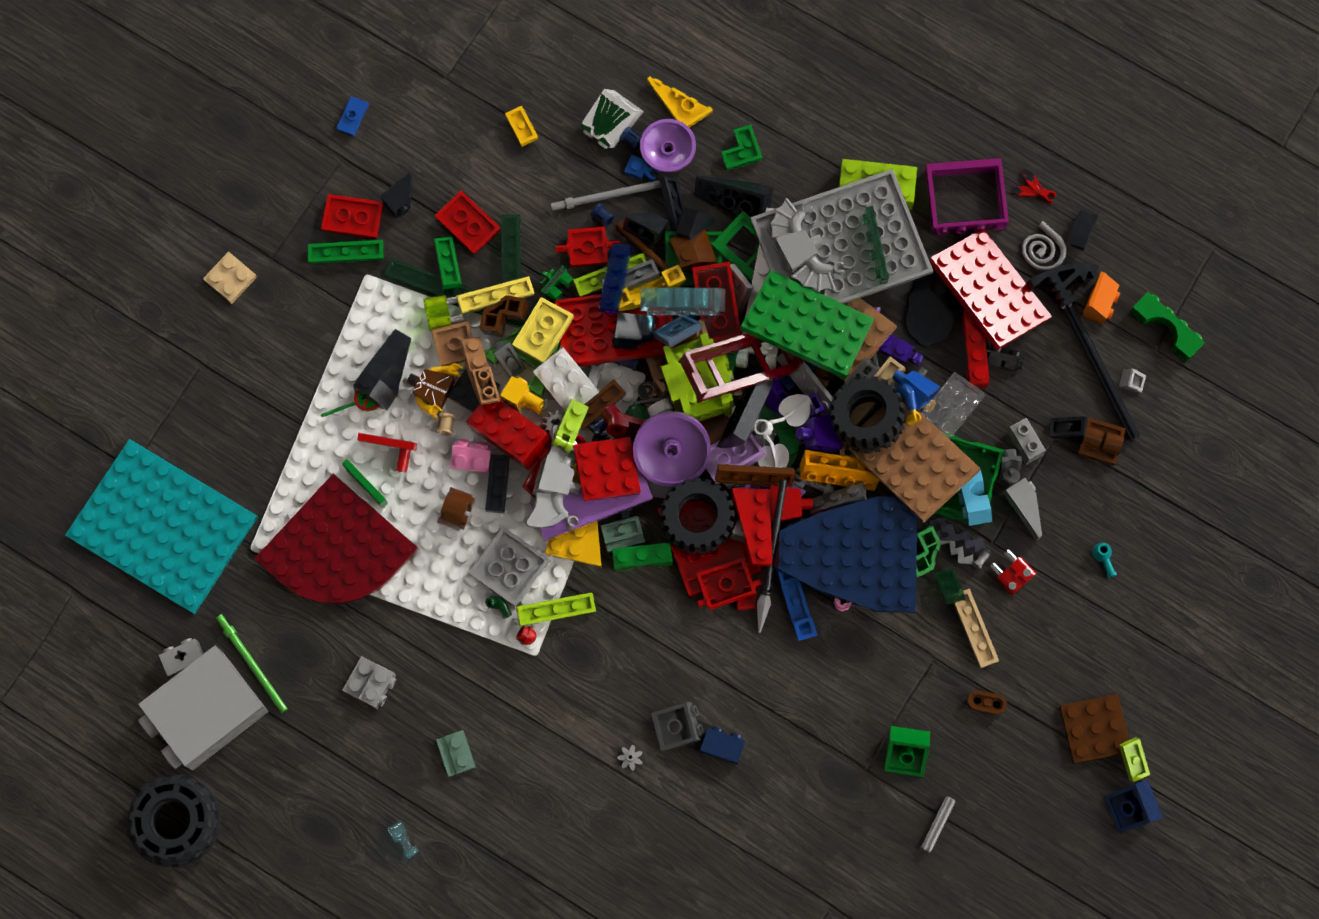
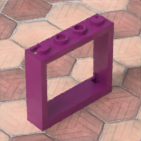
(962, 168)

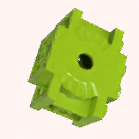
(680, 389)

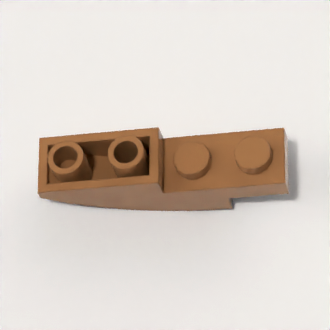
(479, 371)

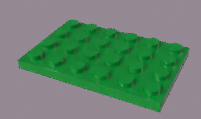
(807, 324)

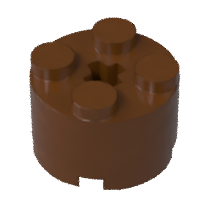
(455, 509)

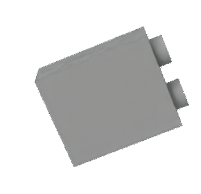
(201, 709)

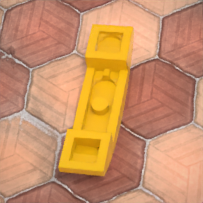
(670, 278)

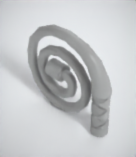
(1058, 240)

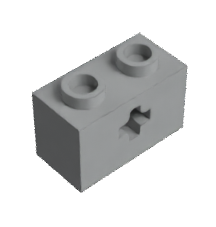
(1026, 441)
(171, 656)

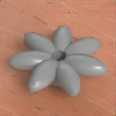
(631, 762)

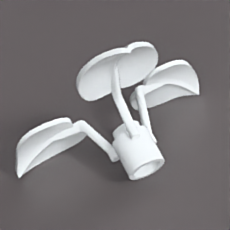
(796, 412)

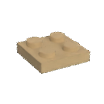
(230, 277)

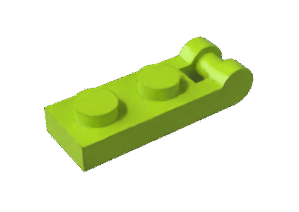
(570, 425)

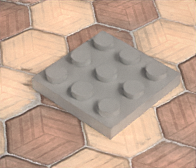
(509, 567)

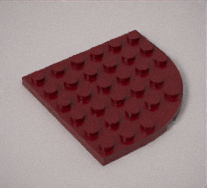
(336, 548)

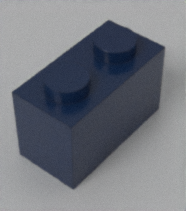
(722, 745)

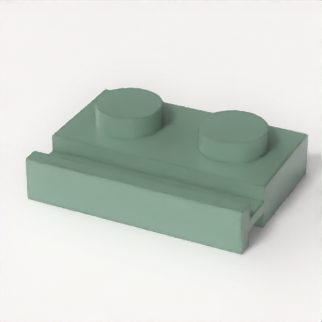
(623, 534)
(456, 753)

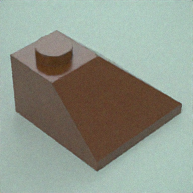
(693, 251)

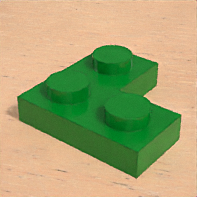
(746, 152)

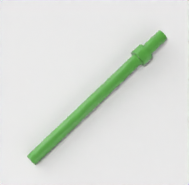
(230, 633)

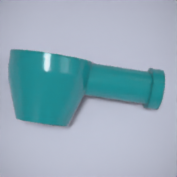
(1104, 557)

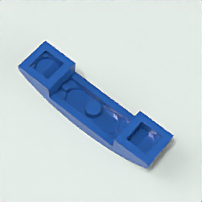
(797, 606)

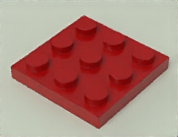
(606, 469)

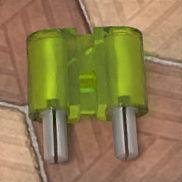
(437, 312)

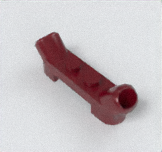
(619, 423)

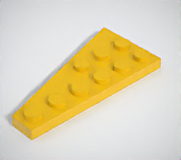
(579, 544)

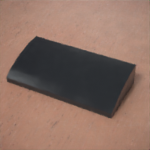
(745, 415)

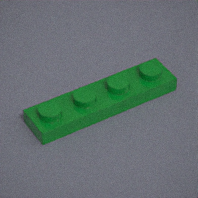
(346, 252)

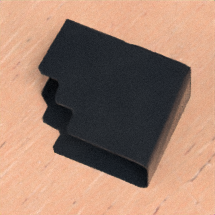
(633, 330)

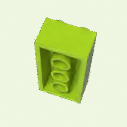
(857, 170)

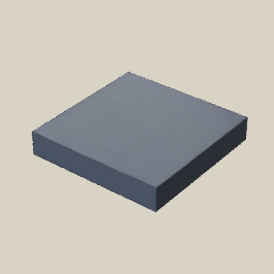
(677, 330)

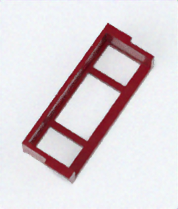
(728, 346)

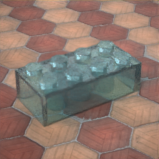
(687, 300)

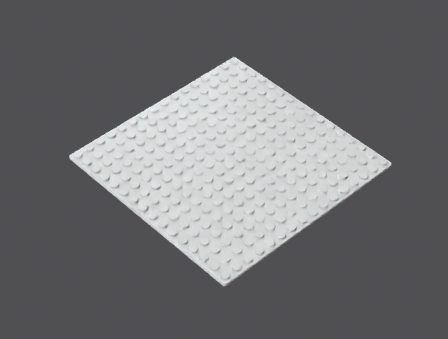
(437, 575)

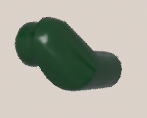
(499, 604)

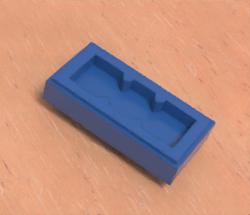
(352, 116)

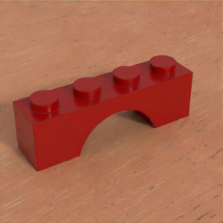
(976, 352)

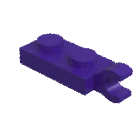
(900, 350)

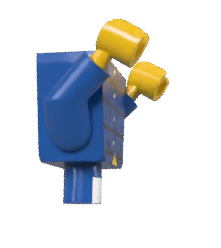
(916, 392)

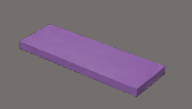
(596, 510)

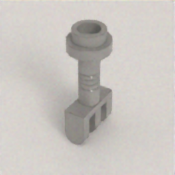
(817, 485)

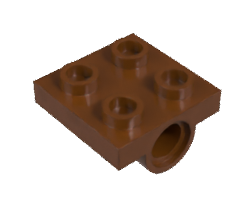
(1102, 441)

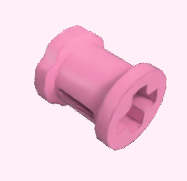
(839, 607)

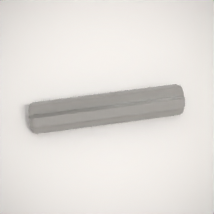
(938, 824)

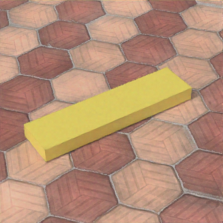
(489, 296)

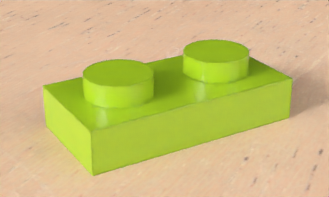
(1134, 759)

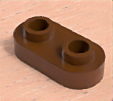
(986, 702)

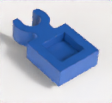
(638, 168)

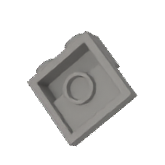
(370, 683)

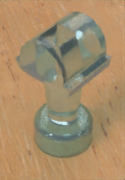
(399, 834)

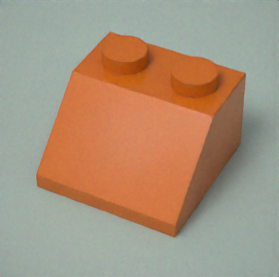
(1101, 299)

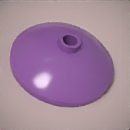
(671, 135)

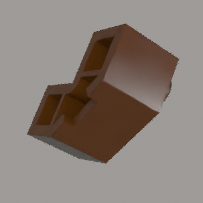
(495, 316)

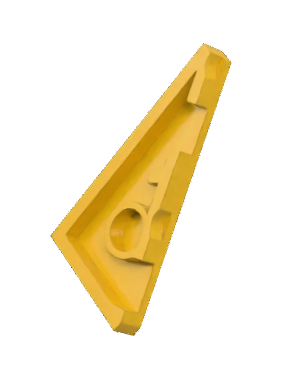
(678, 104)

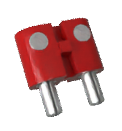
(1015, 575)

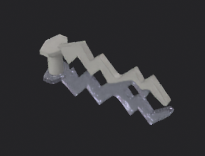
(952, 538)

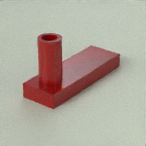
(405, 448)

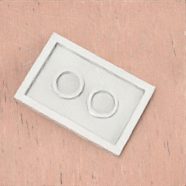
(565, 379)

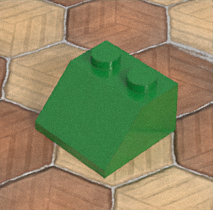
(907, 751)

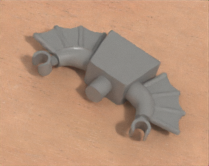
(799, 249)

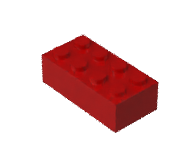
(727, 323)
(509, 432)

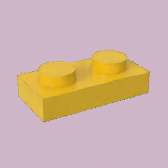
(521, 126)

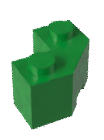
(927, 548)

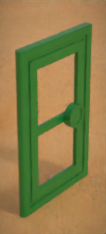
(720, 244)

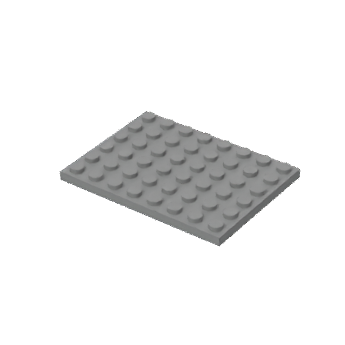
(840, 224)

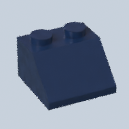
(1133, 806)

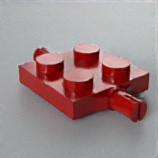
(587, 247)

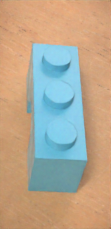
(976, 508)

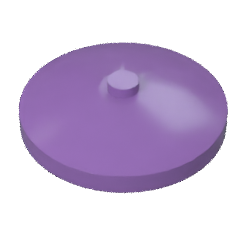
(671, 448)

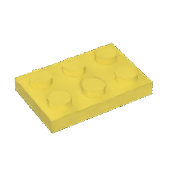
(543, 330)

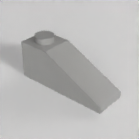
(1024, 502)

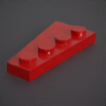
(755, 522)

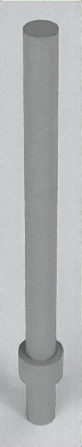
(571, 202)

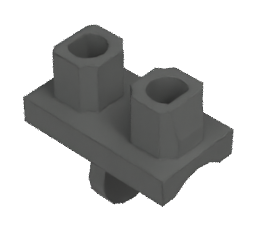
(1010, 466)

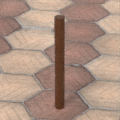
(639, 244)

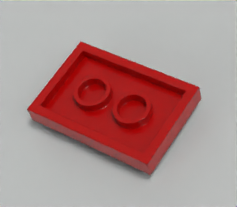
(352, 216)
(467, 222)

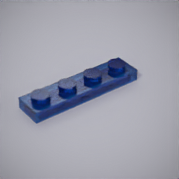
(615, 278)

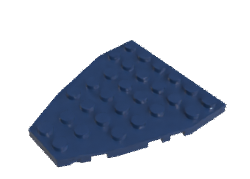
(857, 554)

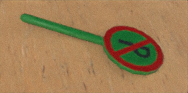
(361, 402)

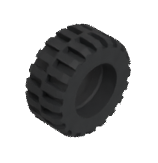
(861, 392)
(697, 491)

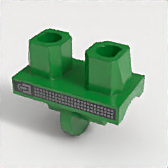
(550, 289)

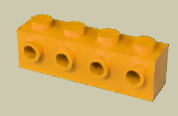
(835, 470)

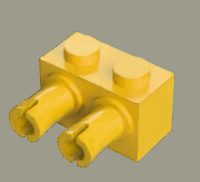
(518, 396)

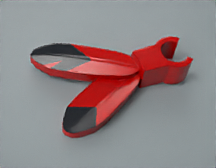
(1033, 189)

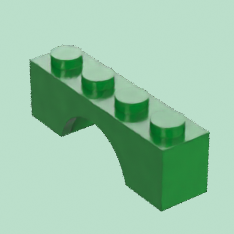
(1150, 310)

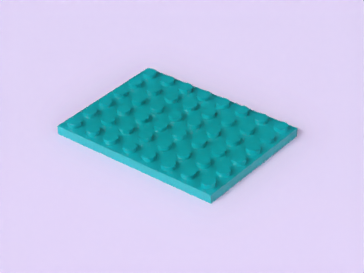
(161, 526)

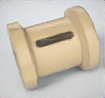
(445, 423)

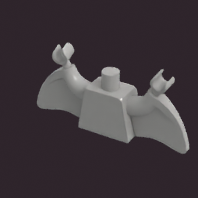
(552, 486)

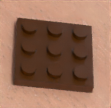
(1094, 728)

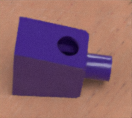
(819, 435)

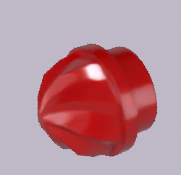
(526, 635)

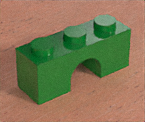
(646, 555)

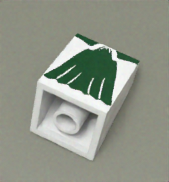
(610, 118)

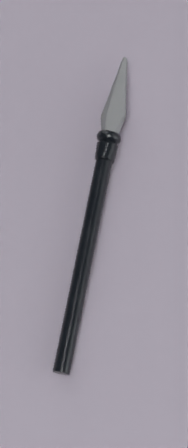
(764, 601)

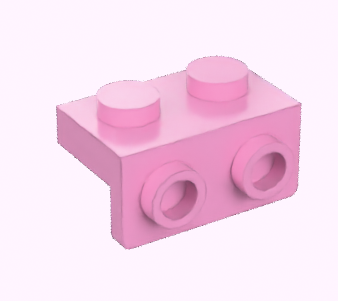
(471, 456)

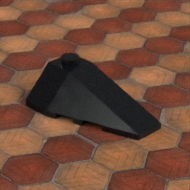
(734, 195)
(383, 374)

